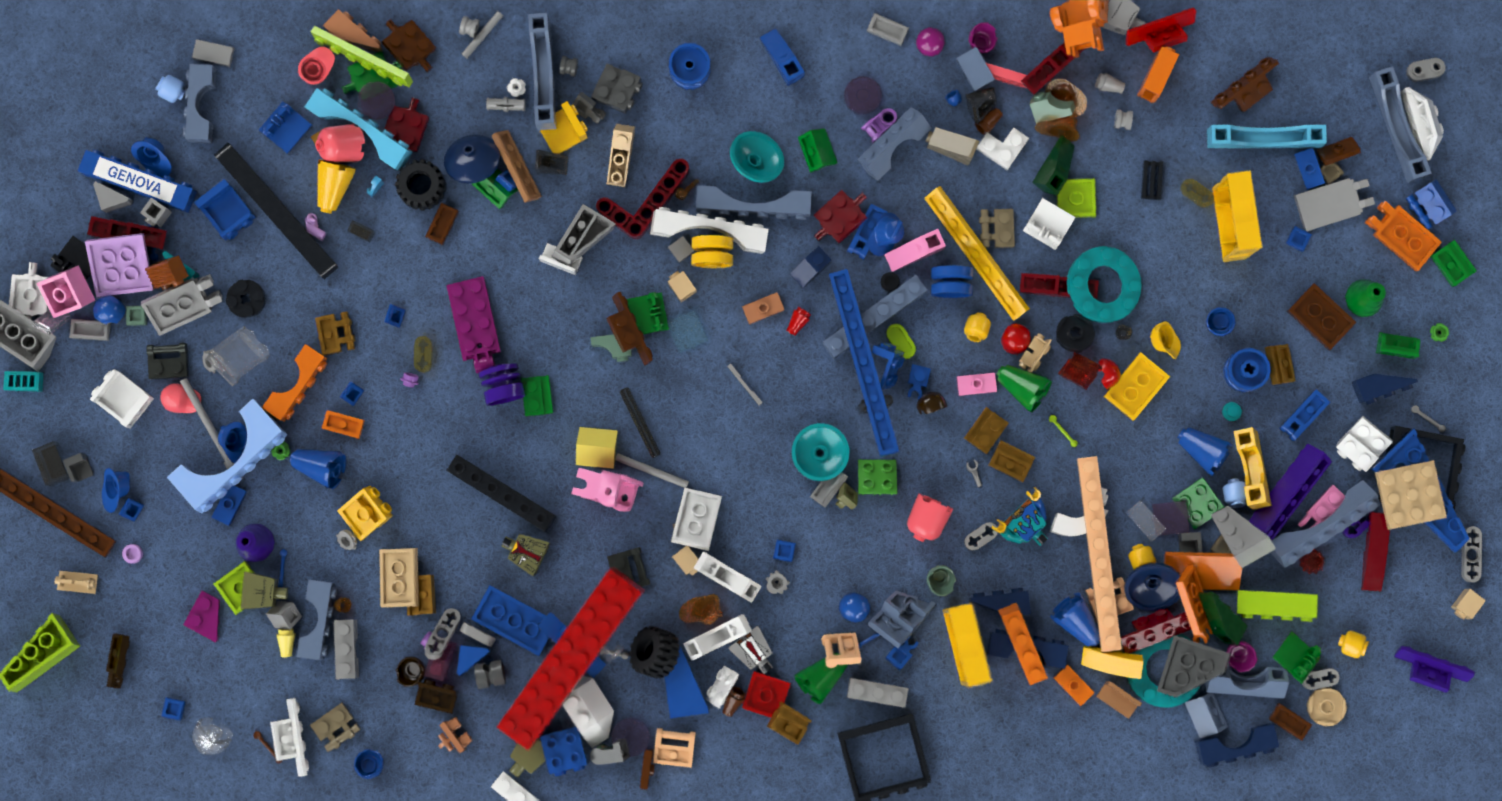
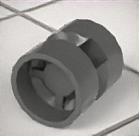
(490, 674)

